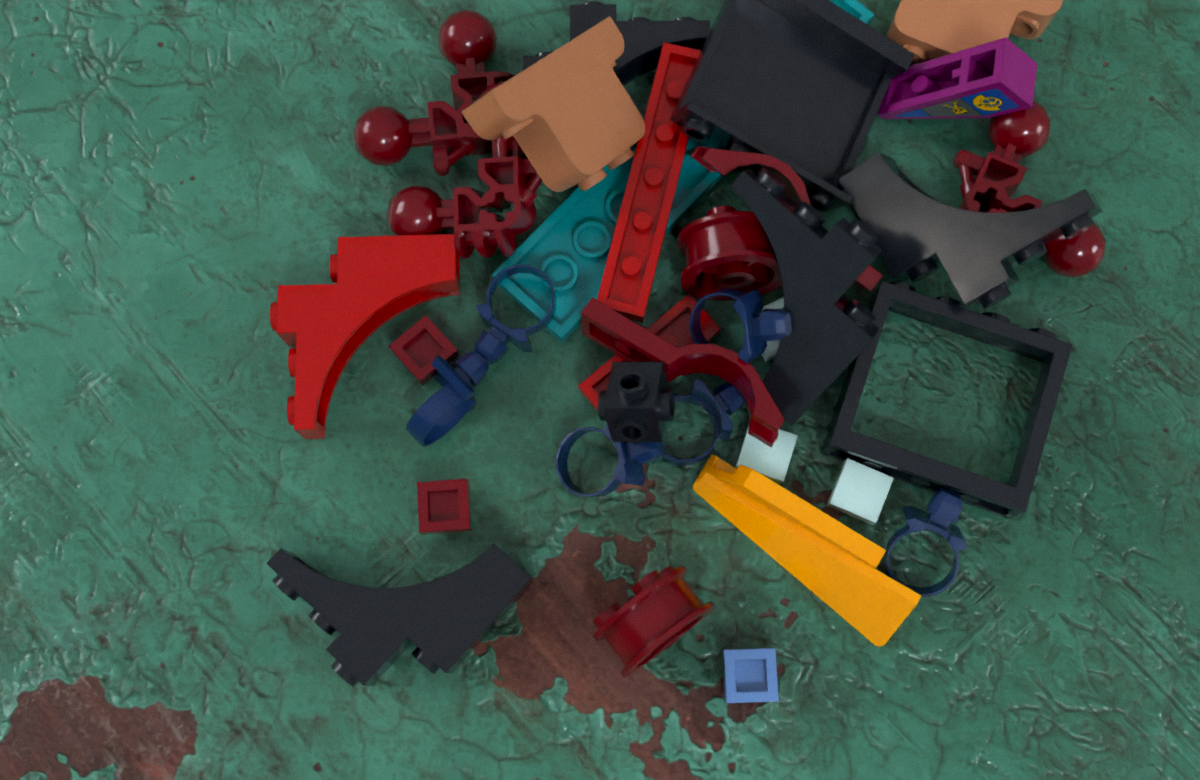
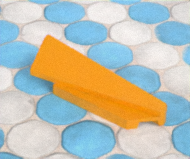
(811, 547)

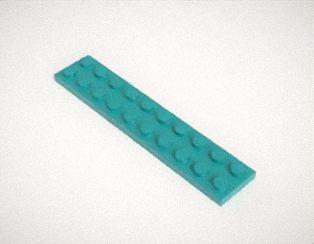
(578, 235)

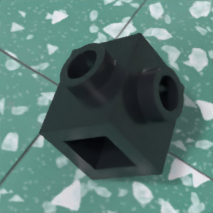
(638, 412)

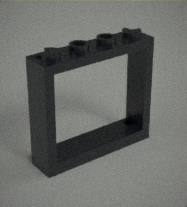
(929, 473)

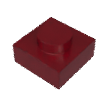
(419, 348)
(444, 506)

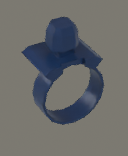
(758, 323)
(492, 344)
(725, 400)
(450, 402)
(630, 459)
(943, 509)

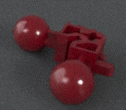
(387, 135)
(1000, 174)
(510, 179)

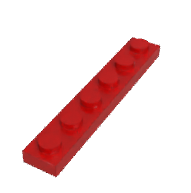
(648, 191)

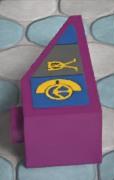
(964, 84)

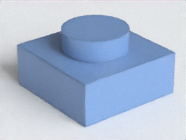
(750, 675)

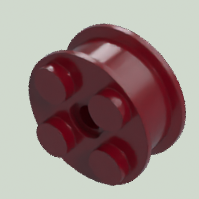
(727, 253)
(652, 619)

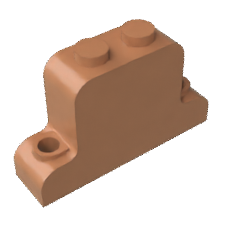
(949, 26)
(566, 111)

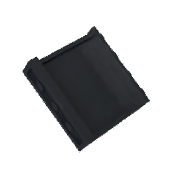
(791, 86)

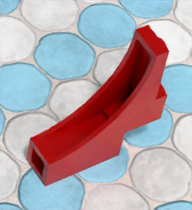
(331, 321)

